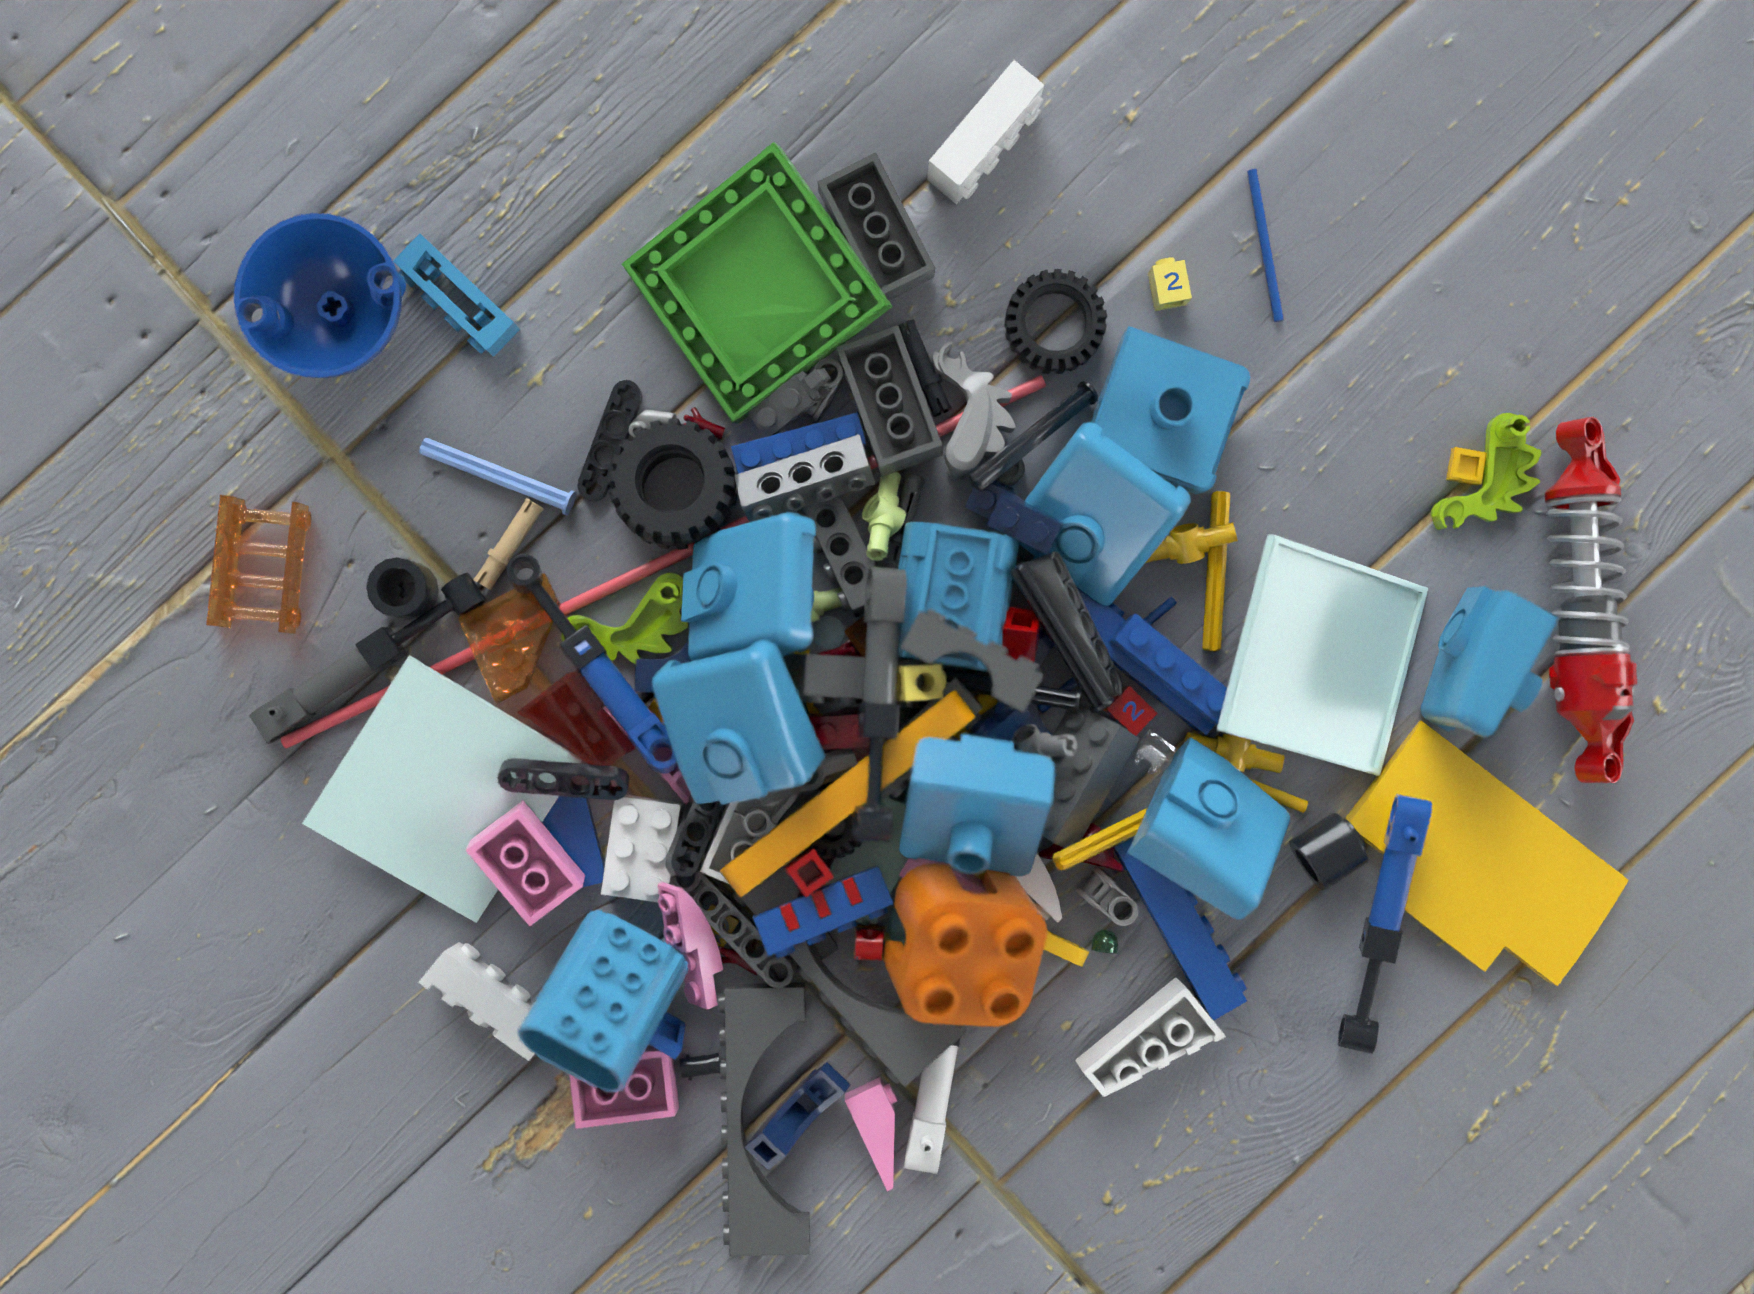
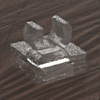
(1156, 751)

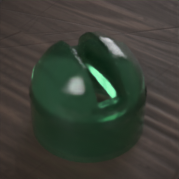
(1105, 942)

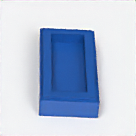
(669, 1036)

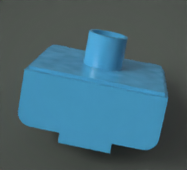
(1170, 407)
(1109, 510)
(751, 587)
(1486, 661)
(736, 724)
(976, 805)
(1212, 830)

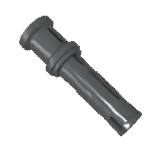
(911, 489)

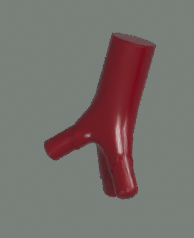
(717, 430)
(843, 650)
(734, 958)

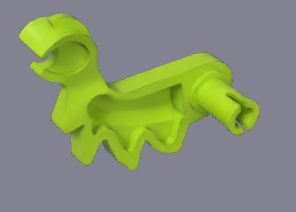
(1502, 478)
(654, 616)

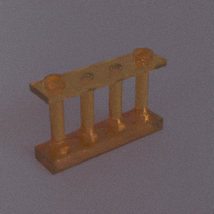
(230, 546)

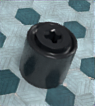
(386, 588)
(1329, 850)

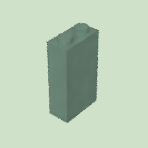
(873, 853)

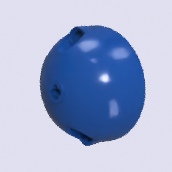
(304, 272)

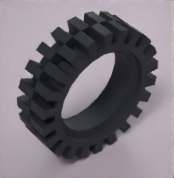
(1077, 290)

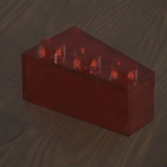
(577, 719)

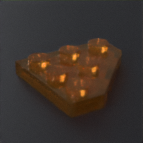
(508, 639)

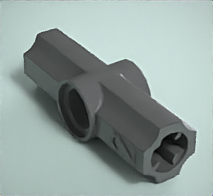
(831, 768)

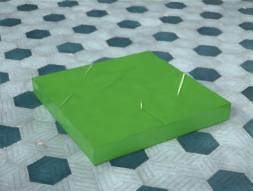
(756, 283)

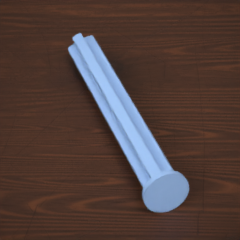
(498, 475)

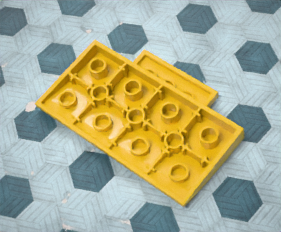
(1490, 862)

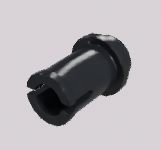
(699, 1065)

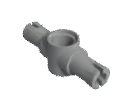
(1031, 741)

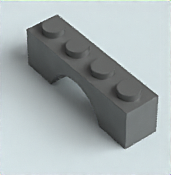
(1010, 680)

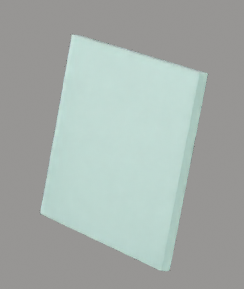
(1322, 656)
(428, 784)

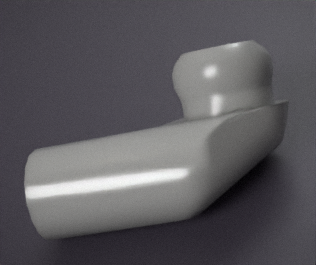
(648, 416)

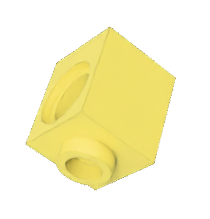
(933, 682)

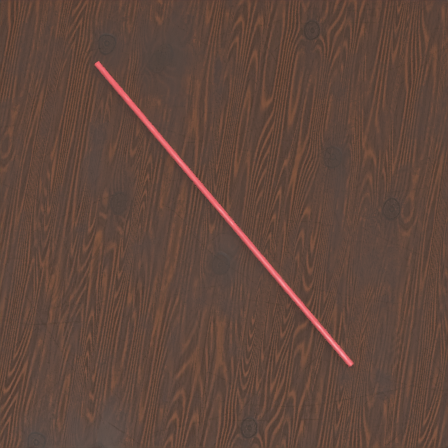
(590, 596)

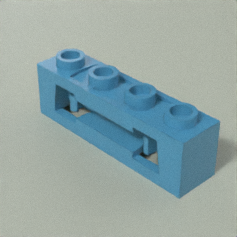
(417, 260)

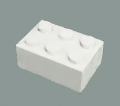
(639, 846)

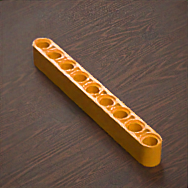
(842, 796)

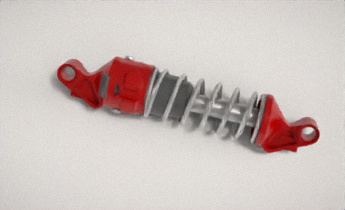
(1593, 665)

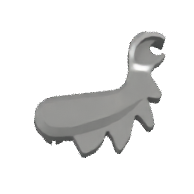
(982, 419)

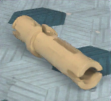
(508, 544)

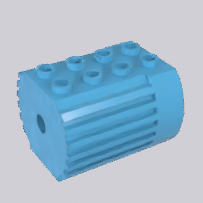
(962, 578)
(603, 1001)

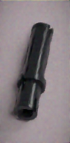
(924, 369)

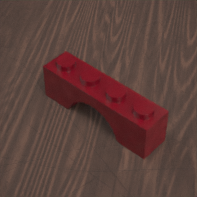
(838, 729)

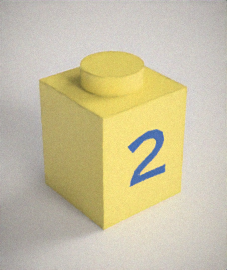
(1169, 284)

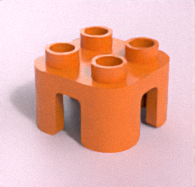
(965, 951)

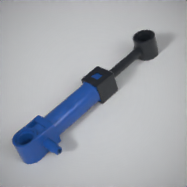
(596, 667)
(1382, 929)

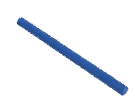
(1265, 245)

